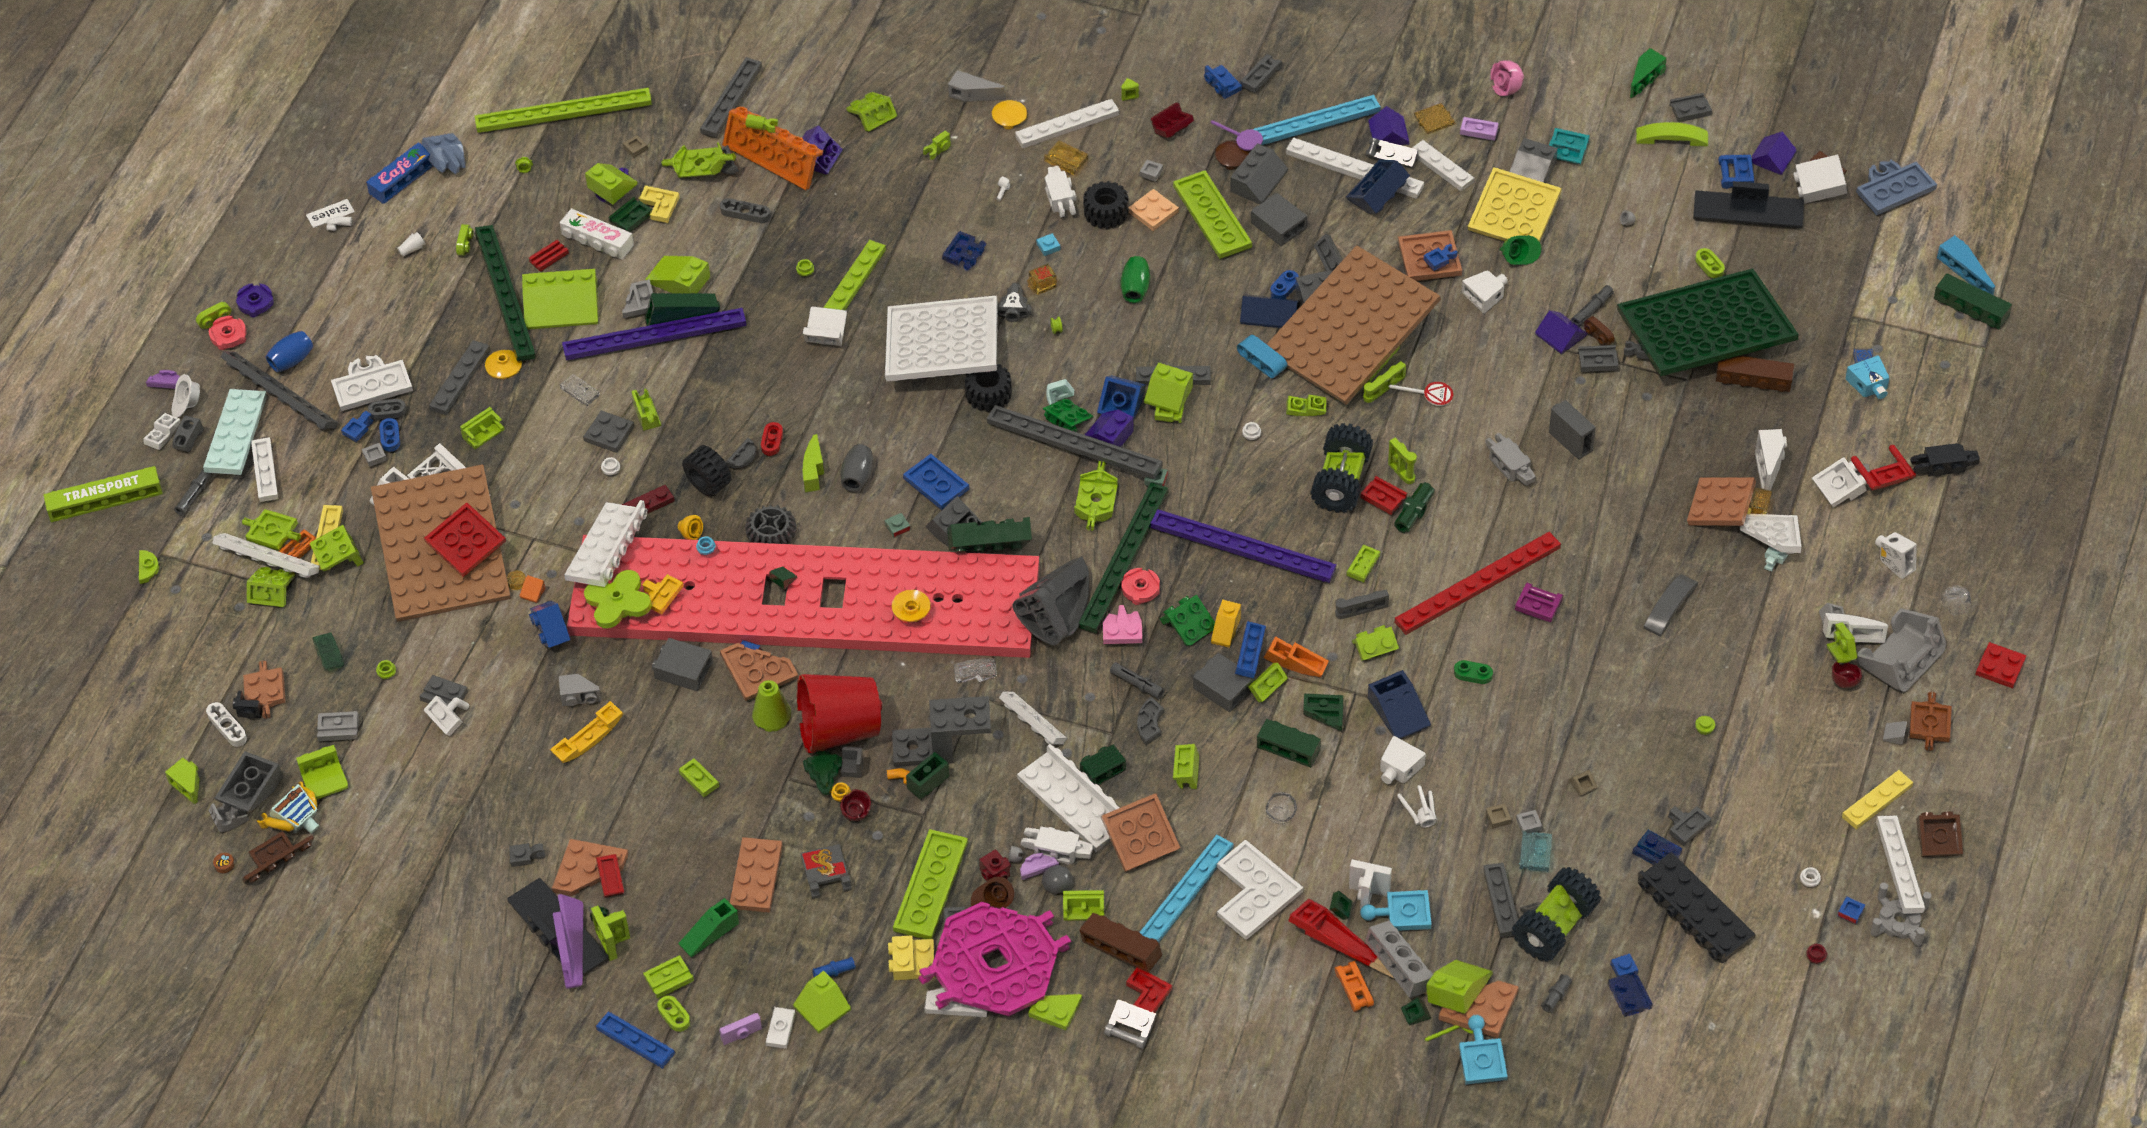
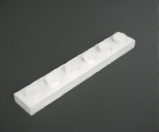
(1067, 123)
(262, 553)
(1900, 864)

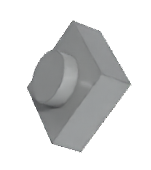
(1151, 170)
(374, 454)
(1529, 822)

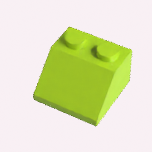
(609, 182)
(1169, 388)

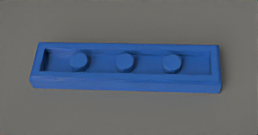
(1250, 649)
(635, 1039)

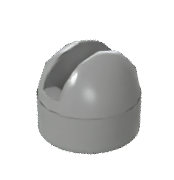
(1627, 218)
(1013, 854)

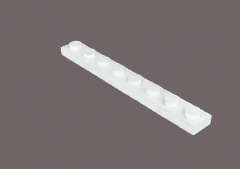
(1343, 164)

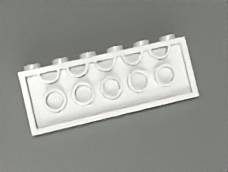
(606, 544)
(1069, 795)

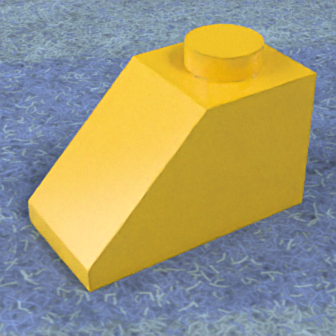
(1226, 623)

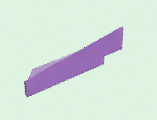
(570, 939)

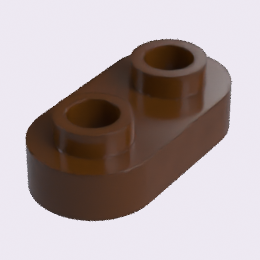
(1599, 331)

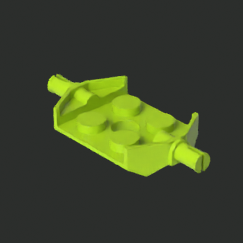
(710, 159)
(1096, 485)

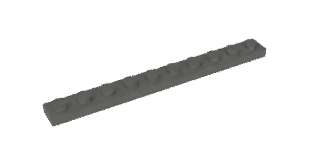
(1075, 442)

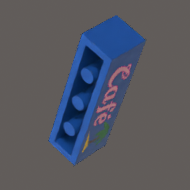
(399, 173)

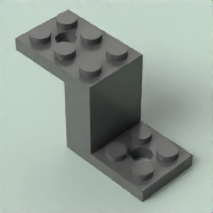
(946, 720)

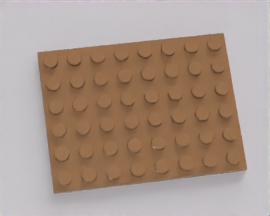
(1352, 324)
(416, 573)

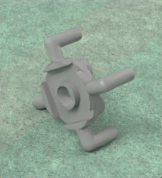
(1892, 909)

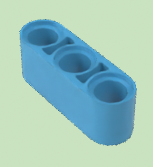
(1262, 356)

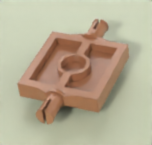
(266, 687)

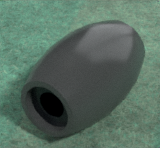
(856, 468)

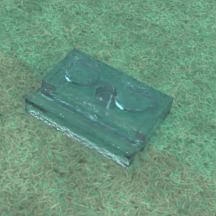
(1535, 851)

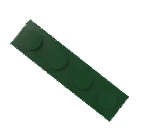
(1972, 301)

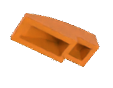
(1295, 658)

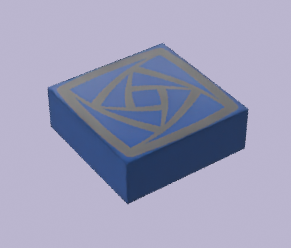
(1862, 354)

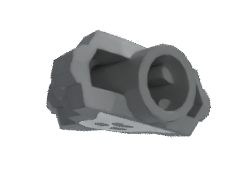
(1014, 304)

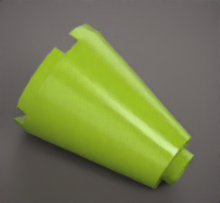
(770, 707)

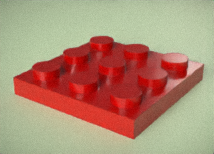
(465, 539)

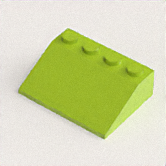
(560, 299)

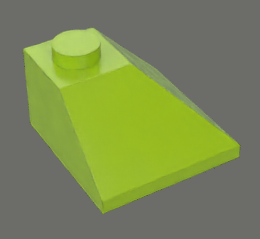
(821, 1002)

